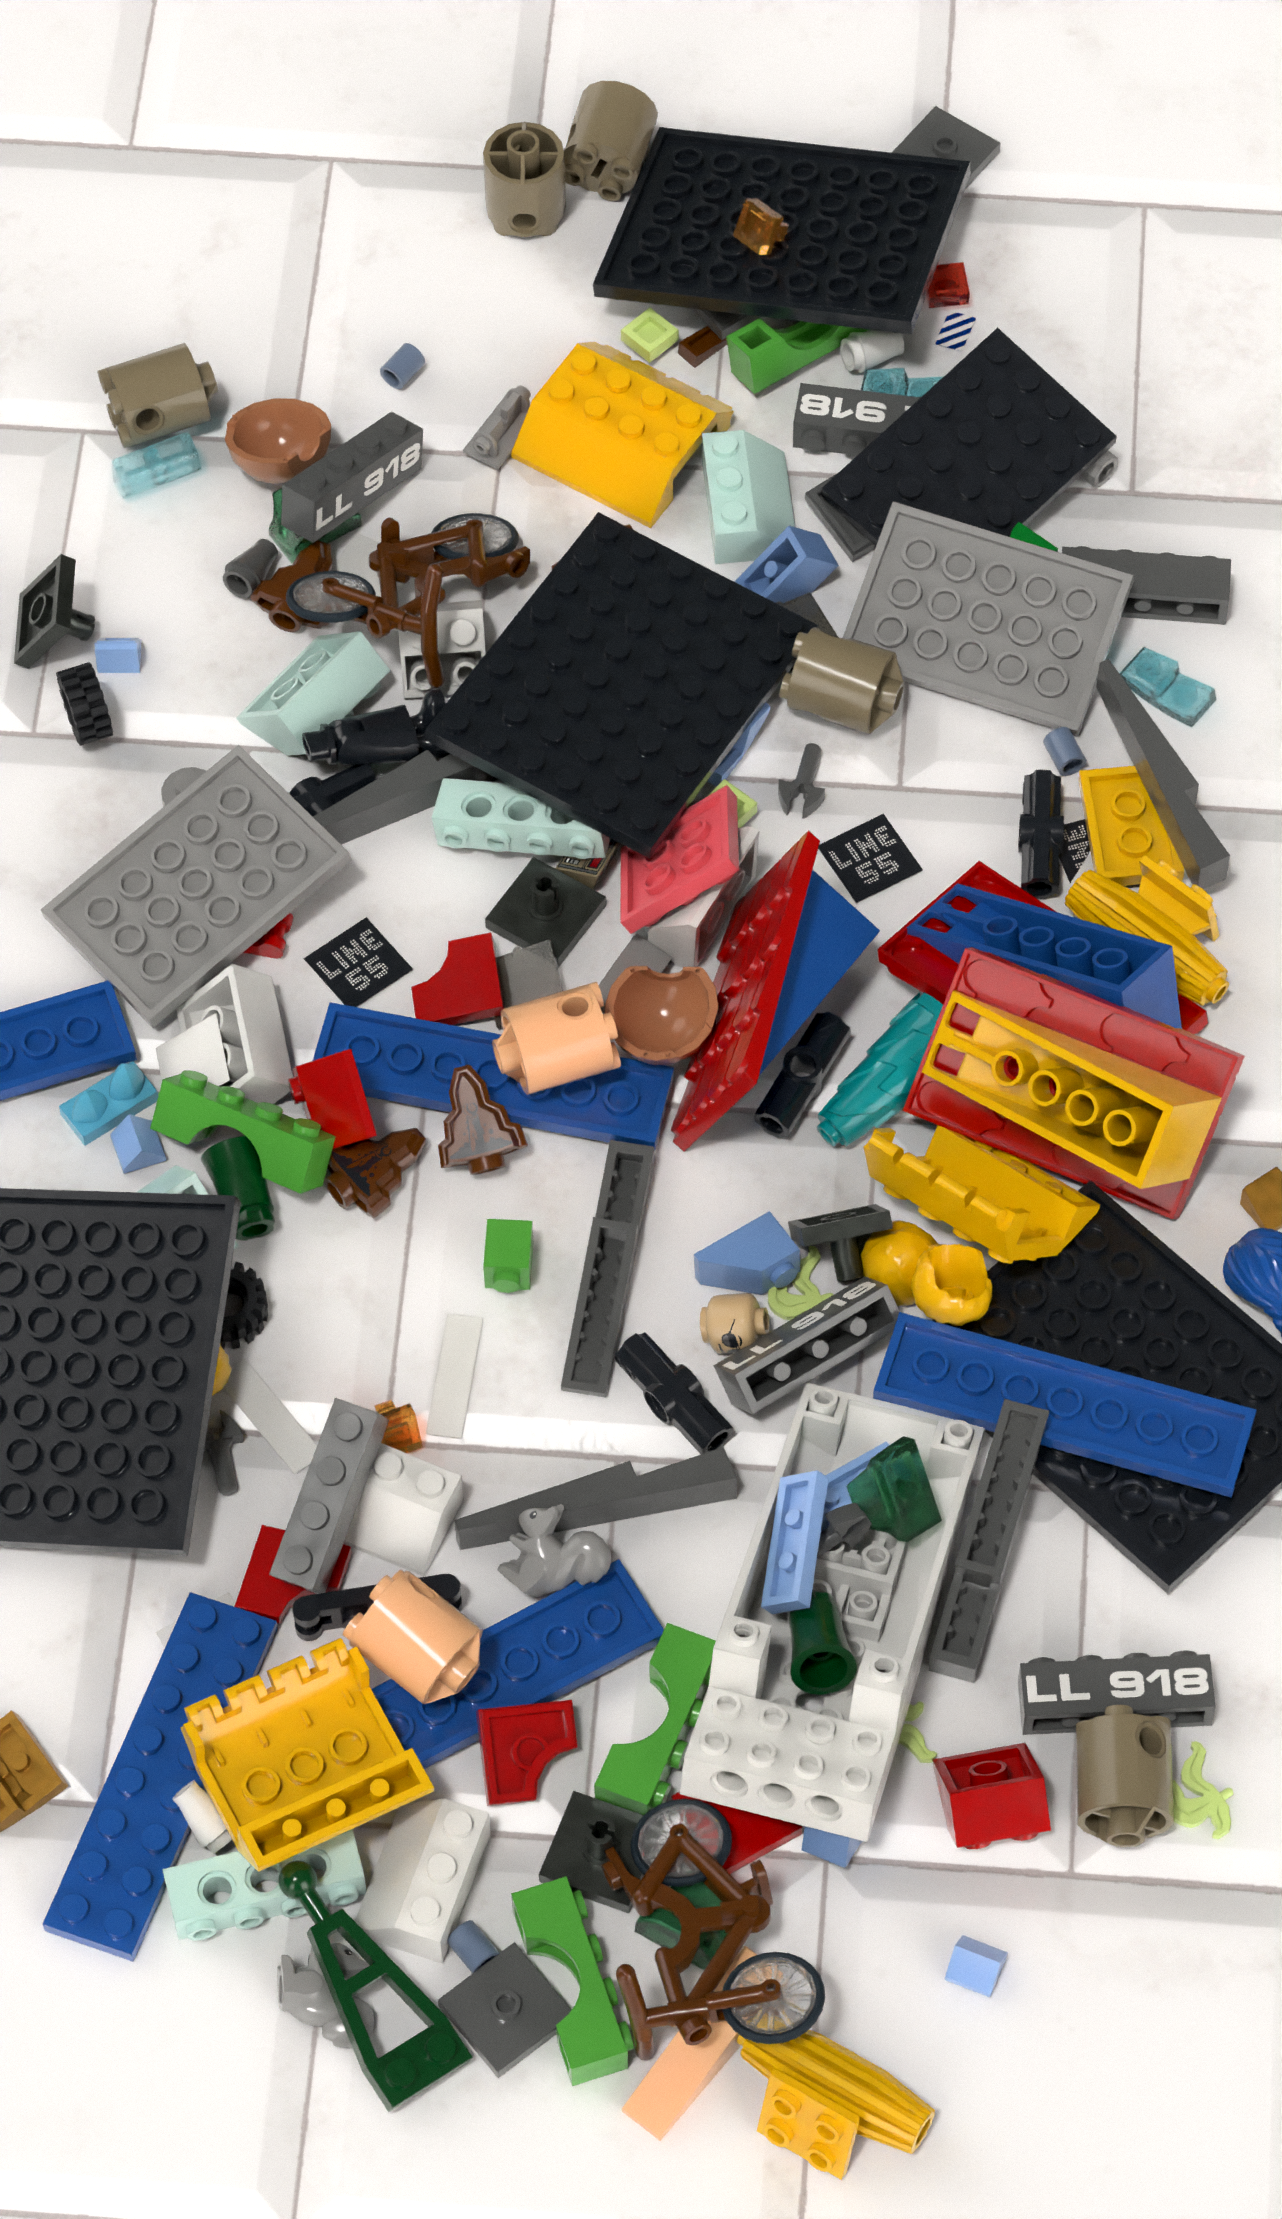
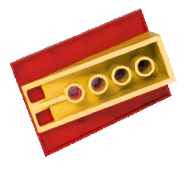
(1073, 1082)

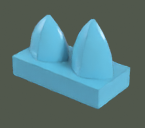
(108, 1102)

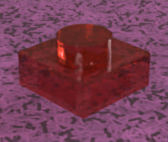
(948, 286)

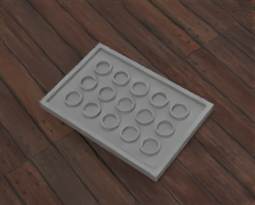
(989, 616)
(196, 885)

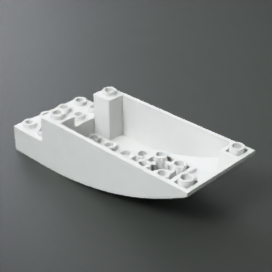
(830, 1763)

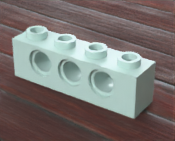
(507, 819)
(246, 1908)

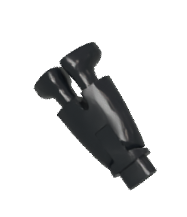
(377, 735)

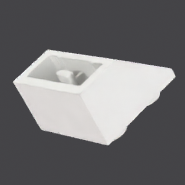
(459, 646)

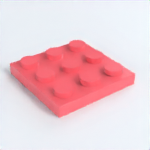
(689, 860)

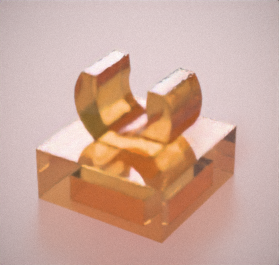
(759, 227)
(402, 1427)

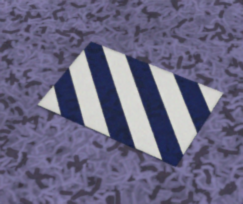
(955, 331)

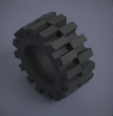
(84, 703)
(253, 1310)

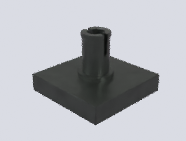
(47, 613)
(545, 907)
(841, 1231)
(580, 1847)

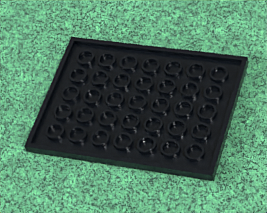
(856, 239)
(620, 684)
(1145, 1312)
(108, 1364)

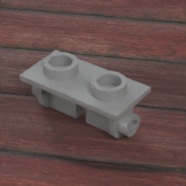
(500, 430)

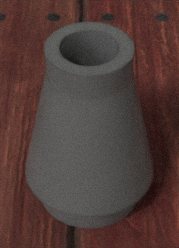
(249, 568)

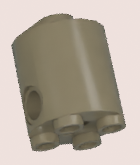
(609, 138)
(524, 180)
(157, 394)
(843, 681)
(1124, 1776)

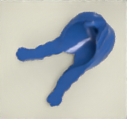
(1255, 1271)

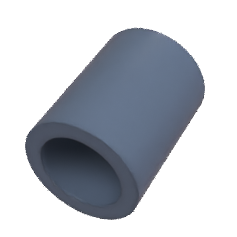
(402, 366)
(1064, 751)
(471, 1945)

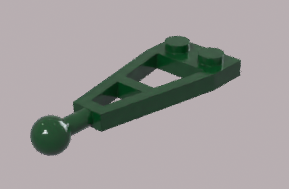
(415, 2062)

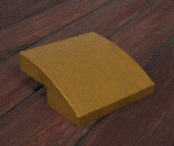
(26, 1772)

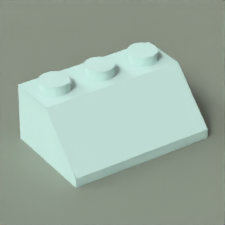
(744, 494)
(315, 690)

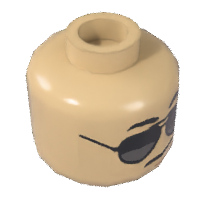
(733, 1322)

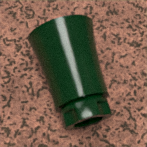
(238, 1172)
(820, 1651)

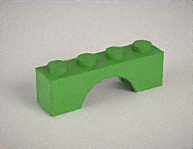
(767, 354)
(289, 1148)
(639, 1771)
(552, 1927)

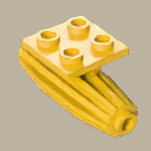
(1160, 912)
(829, 2094)

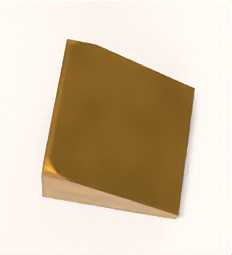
(1264, 1199)

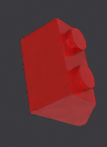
(334, 1097)
(992, 1796)

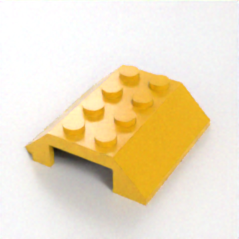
(616, 430)
(982, 1194)
(301, 1755)

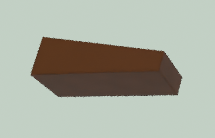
(700, 346)

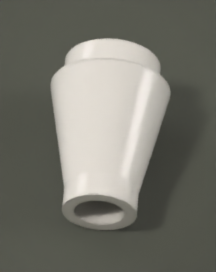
(869, 349)
(202, 1817)

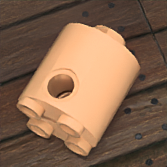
(557, 1039)
(417, 1638)

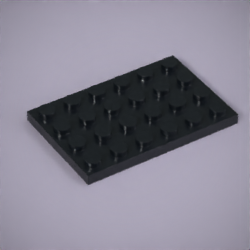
(976, 447)

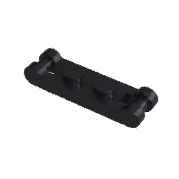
(337, 1608)

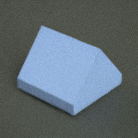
(118, 655)
(136, 1144)
(975, 1965)

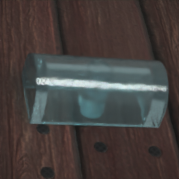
(155, 465)

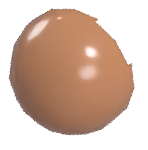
(277, 438)
(662, 1014)

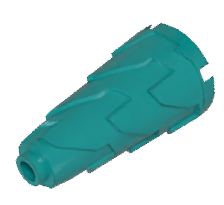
(883, 1078)

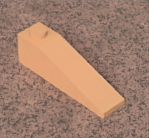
(682, 2072)

